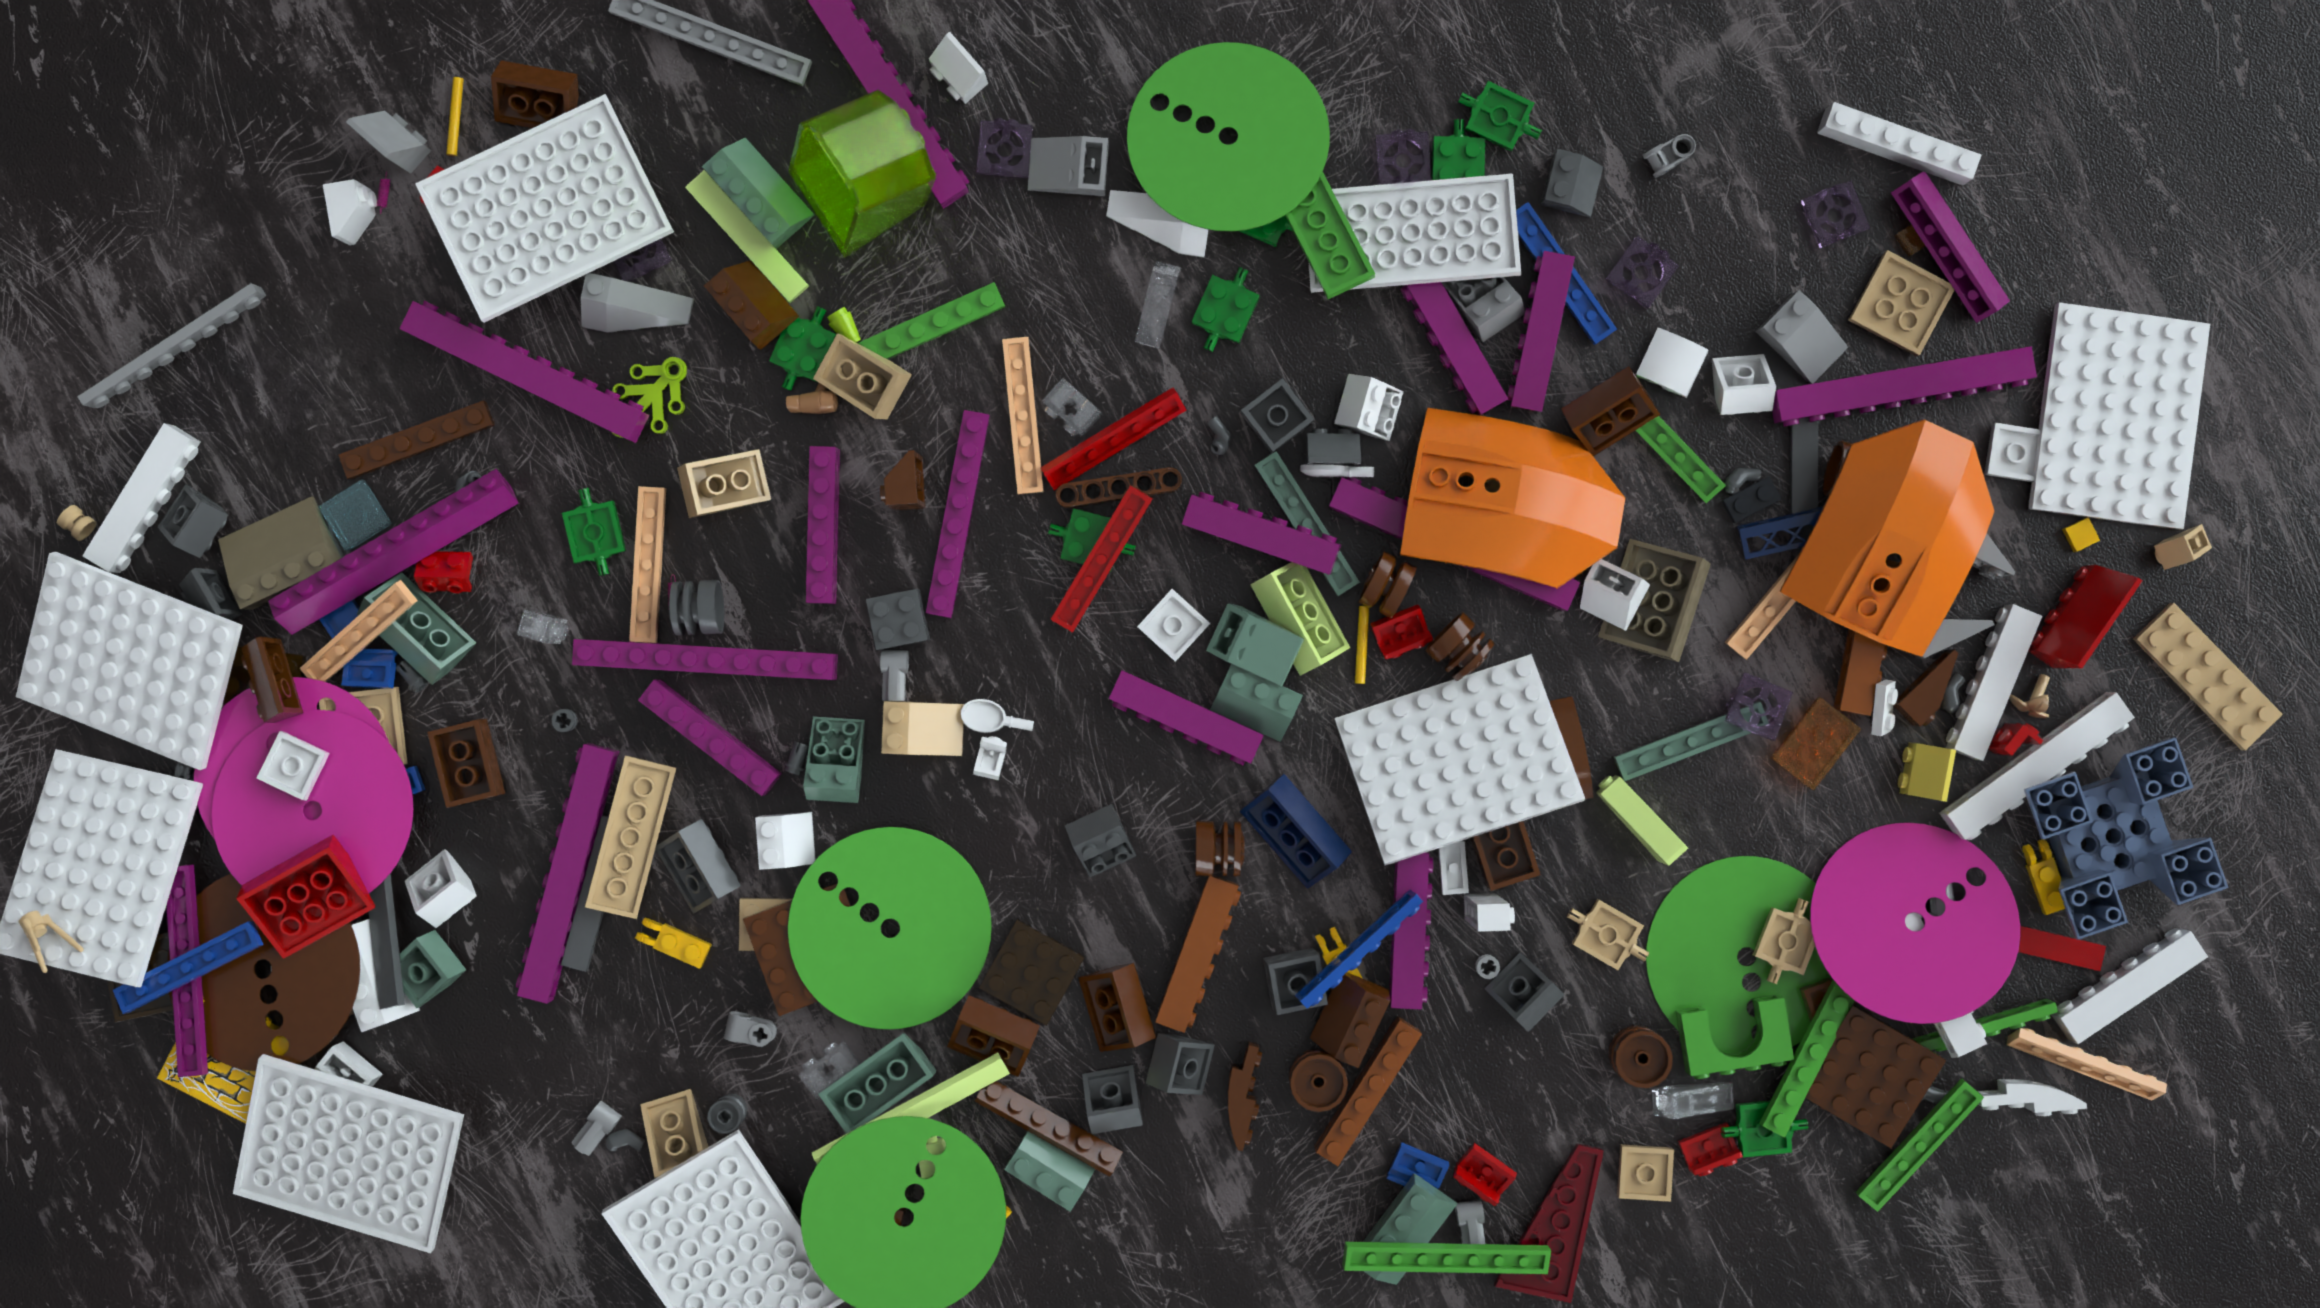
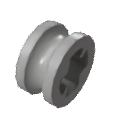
(1484, 959)

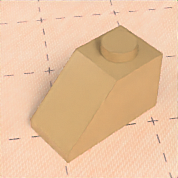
(2182, 547)

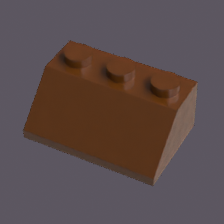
(531, 94)
(751, 302)
(1610, 411)
(905, 484)
(271, 679)
(1117, 1008)
(1350, 1018)
(992, 1030)

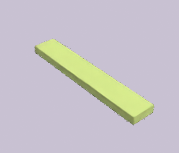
(747, 236)

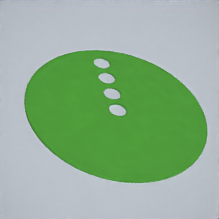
(1238, 184)
(1698, 942)
(902, 977)
(853, 1205)

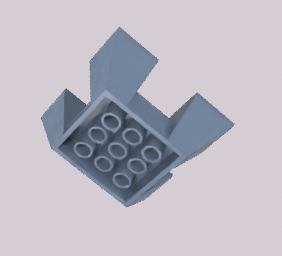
(2089, 875)

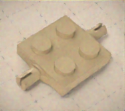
(1607, 934)
(1786, 941)

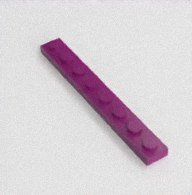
(957, 513)
(188, 998)

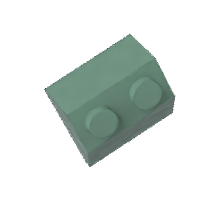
(428, 968)

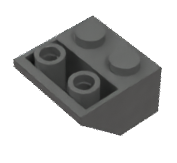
(1100, 840)

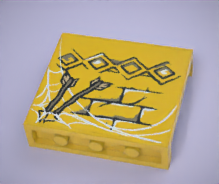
(224, 1086)

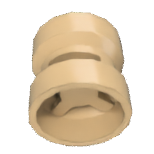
(78, 524)

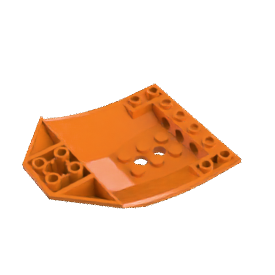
(1903, 495)
(1543, 523)

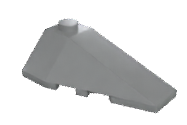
(621, 305)

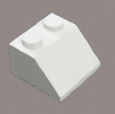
(957, 69)
(349, 209)
(1743, 384)
(785, 840)
(439, 889)

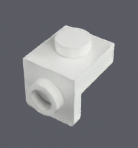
(990, 757)

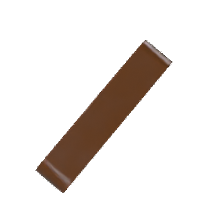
(1106, 483)

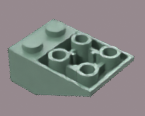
(1255, 644)
(834, 760)

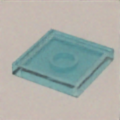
(354, 515)

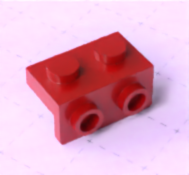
(444, 572)
(1401, 632)
(2011, 736)
(1709, 1150)
(1483, 1174)

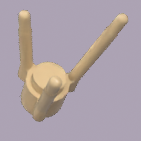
(35, 927)

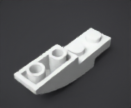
(2032, 1095)

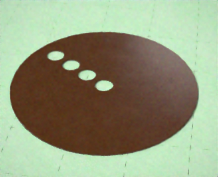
(312, 987)

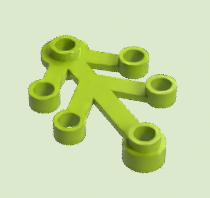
(653, 392)

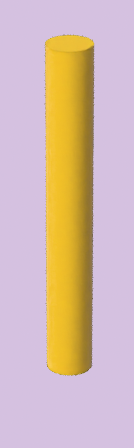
(454, 119)
(1362, 639)

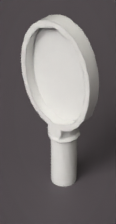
(1323, 470)
(989, 717)

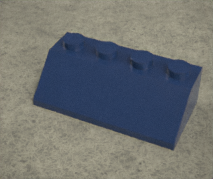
(1296, 831)

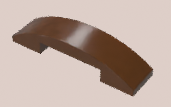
(1571, 731)

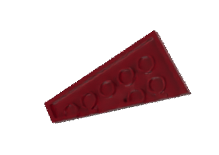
(1562, 1226)

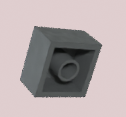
(1277, 416)
(898, 619)
(1288, 975)

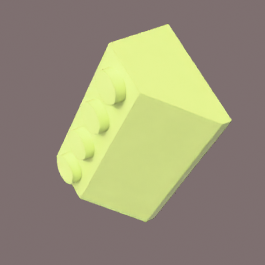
(1297, 605)

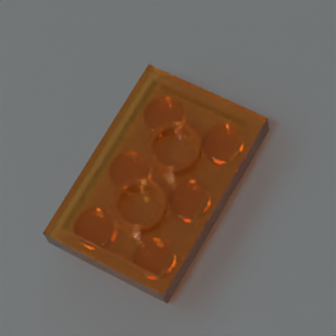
(1815, 743)

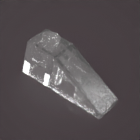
(1157, 304)
(1692, 1099)

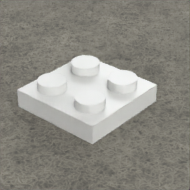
(2011, 452)
(1173, 625)
(293, 765)

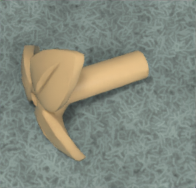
(2038, 701)

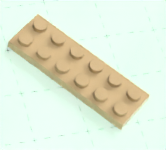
(2207, 676)
(630, 837)

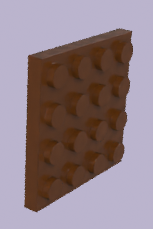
(771, 945)
(1874, 1076)

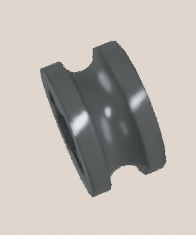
(559, 725)
(184, 771)

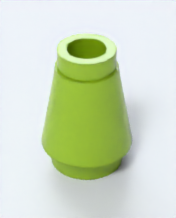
(843, 324)

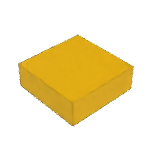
(2081, 534)

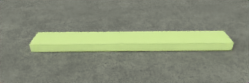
(942, 1095)

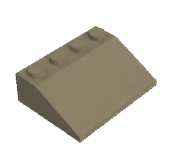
(277, 553)
(1669, 603)

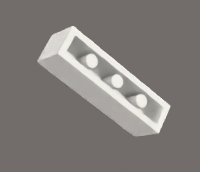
(1488, 912)

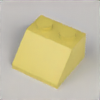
(1926, 771)

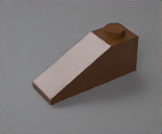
(1926, 693)

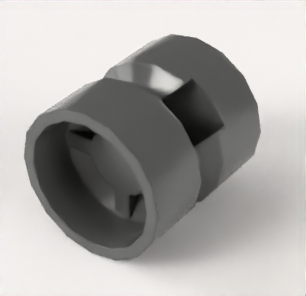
(727, 1113)

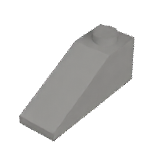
(1953, 631)

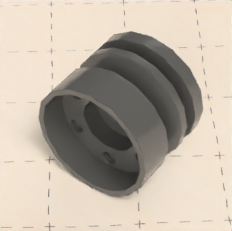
(692, 607)

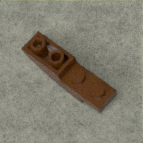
(1240, 1104)

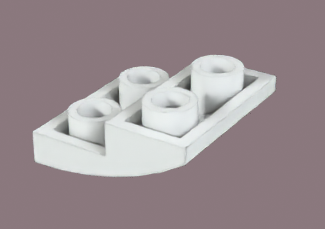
(1672, 362)

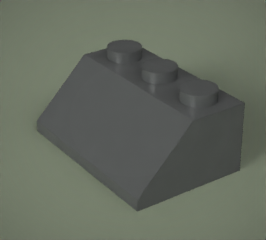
(697, 866)

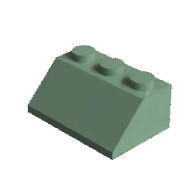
(1256, 702)
(1049, 1170)

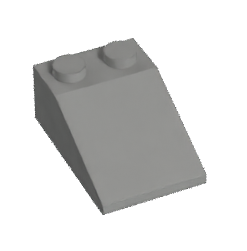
(391, 138)
(1803, 336)

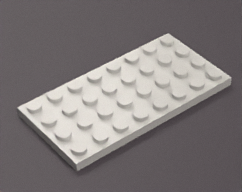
(1434, 230)

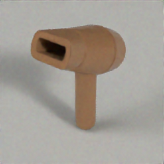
(816, 402)

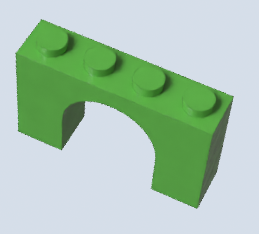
(1770, 1045)

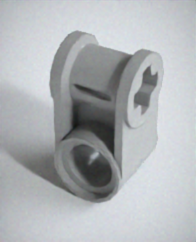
(1666, 157)
(744, 1029)

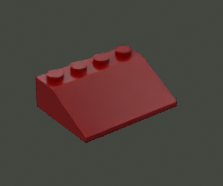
(2083, 616)
(306, 897)

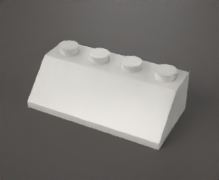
(366, 1003)

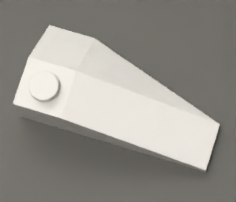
(1146, 217)

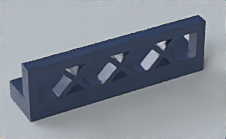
(1776, 524)

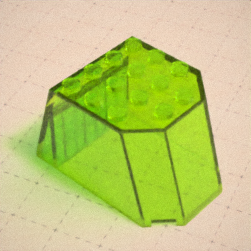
(861, 169)

